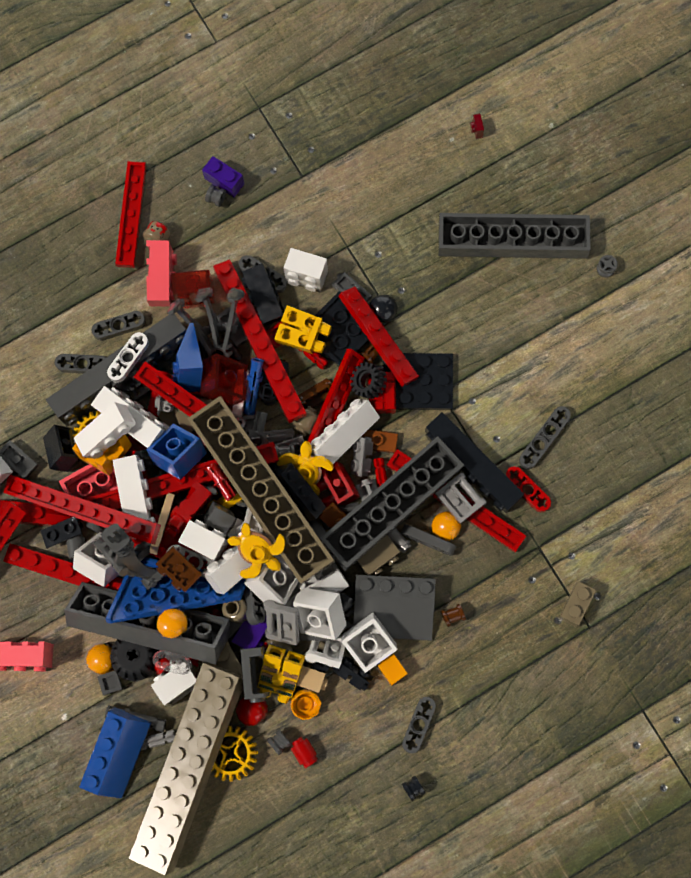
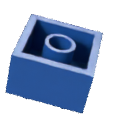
(176, 451)

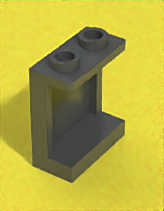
(249, 674)

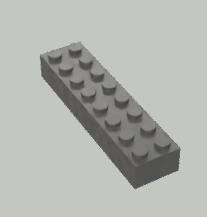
(514, 235)
(77, 396)
(391, 503)
(202, 641)

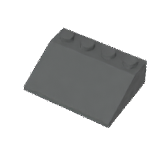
(399, 603)

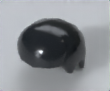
(384, 307)

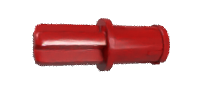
(221, 482)

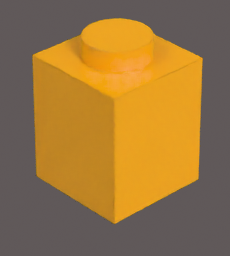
(392, 669)

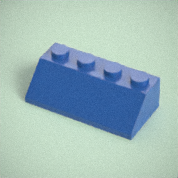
(115, 754)

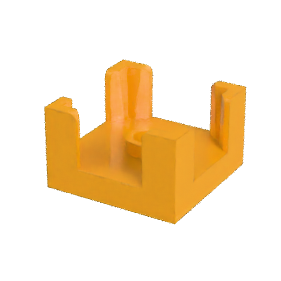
(105, 462)

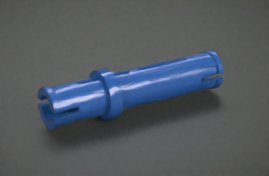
(256, 365)

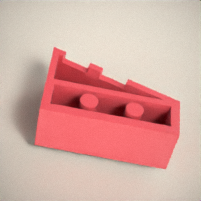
(159, 278)
(26, 655)

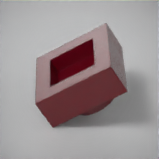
(476, 126)

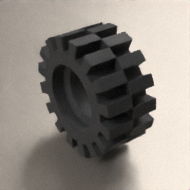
(360, 378)

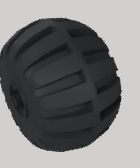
(130, 669)

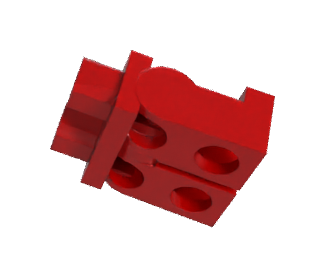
(187, 510)

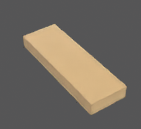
(163, 521)

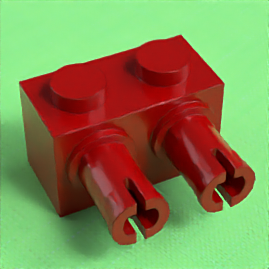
(340, 485)

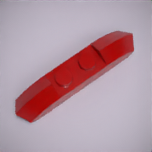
(37, 514)

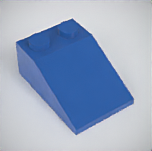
(188, 362)

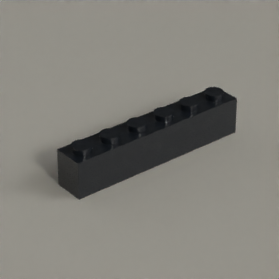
(477, 465)

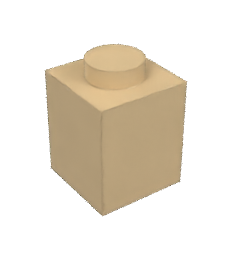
(312, 680)

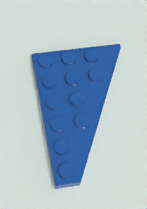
(137, 602)

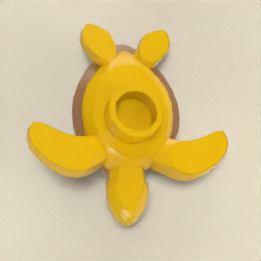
(307, 464)
(257, 550)

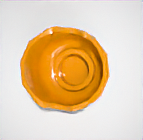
(445, 526)
(172, 623)
(99, 659)
(305, 704)

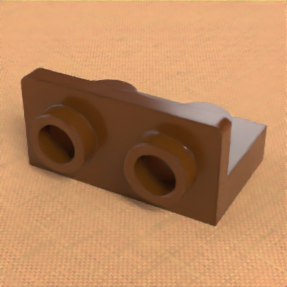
(178, 569)

